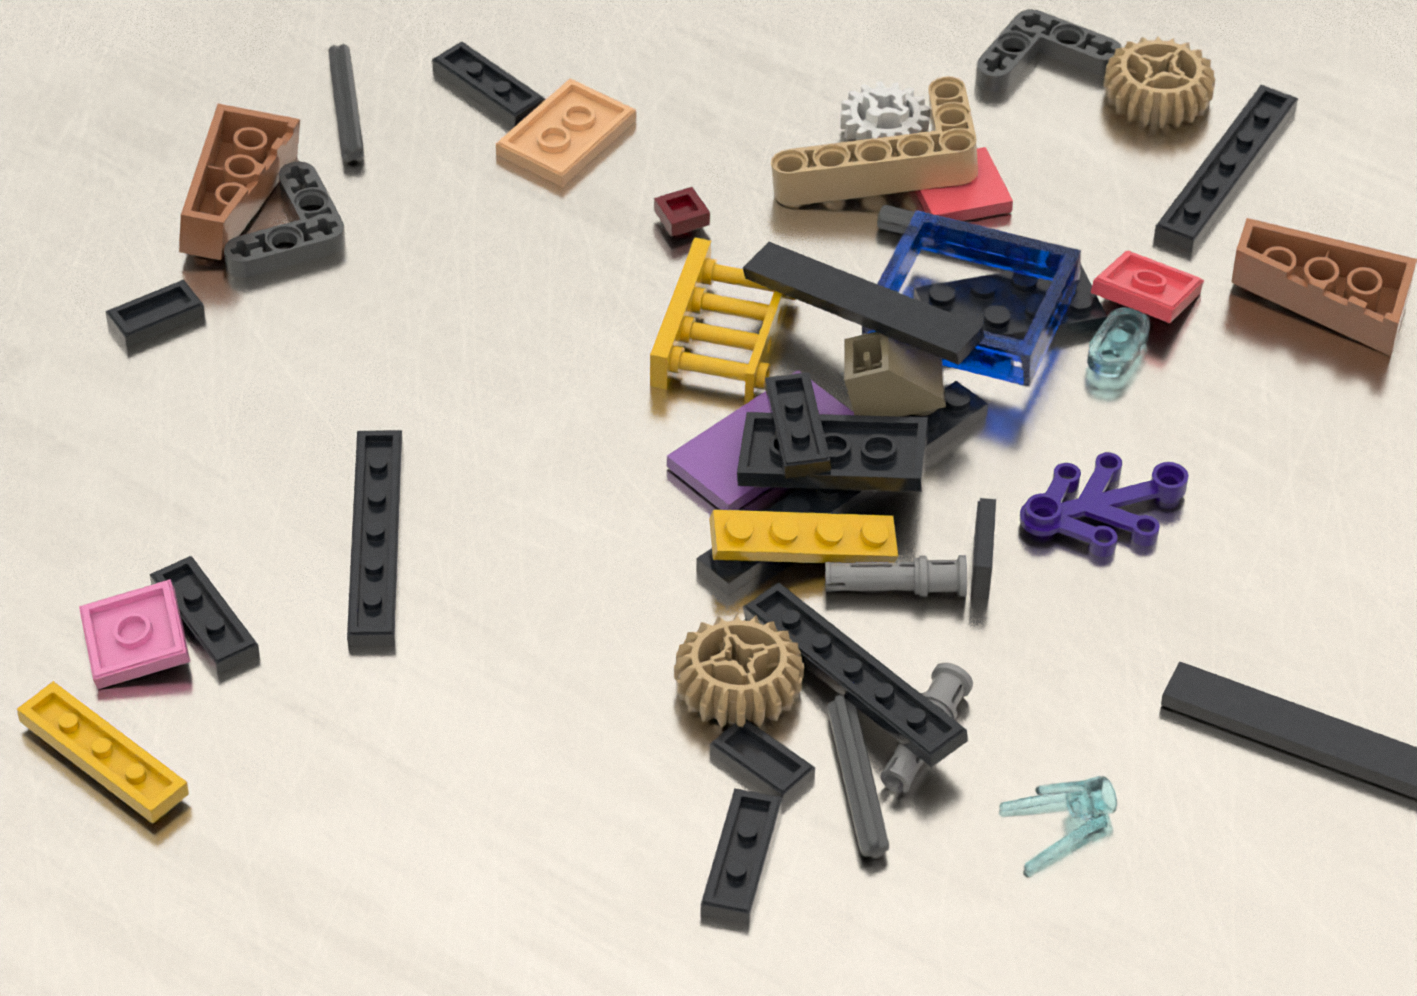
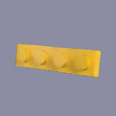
(802, 537)
(103, 752)

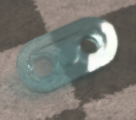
(1118, 342)

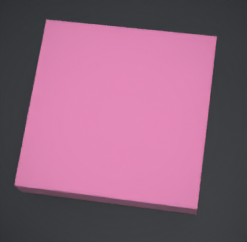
(134, 634)

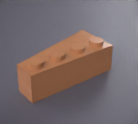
(234, 176)
(1327, 280)

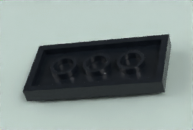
(1009, 302)
(862, 450)

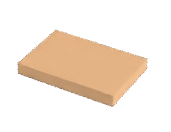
(566, 132)

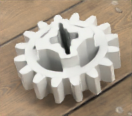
(883, 112)

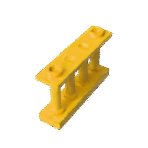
(681, 326)

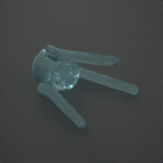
(1085, 799)

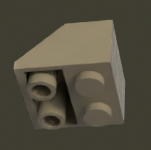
(892, 377)

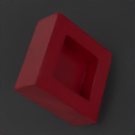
(681, 211)

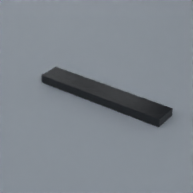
(1225, 168)
(864, 302)
(375, 539)
(860, 677)
(1293, 728)

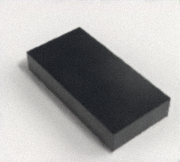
(155, 313)
(983, 548)
(762, 760)

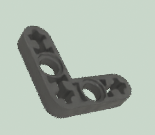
(1039, 33)
(306, 225)

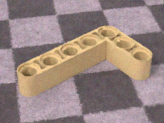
(886, 163)

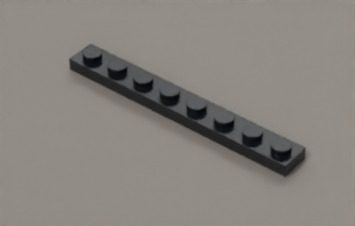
(945, 424)

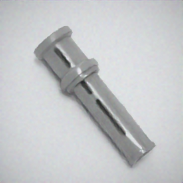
(917, 576)
(945, 691)

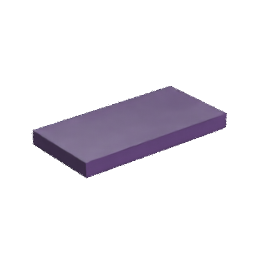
(712, 457)

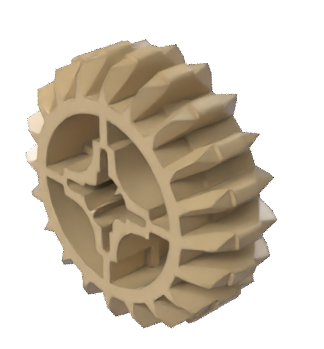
(1159, 82)
(738, 671)

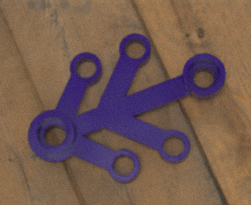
(1047, 514)

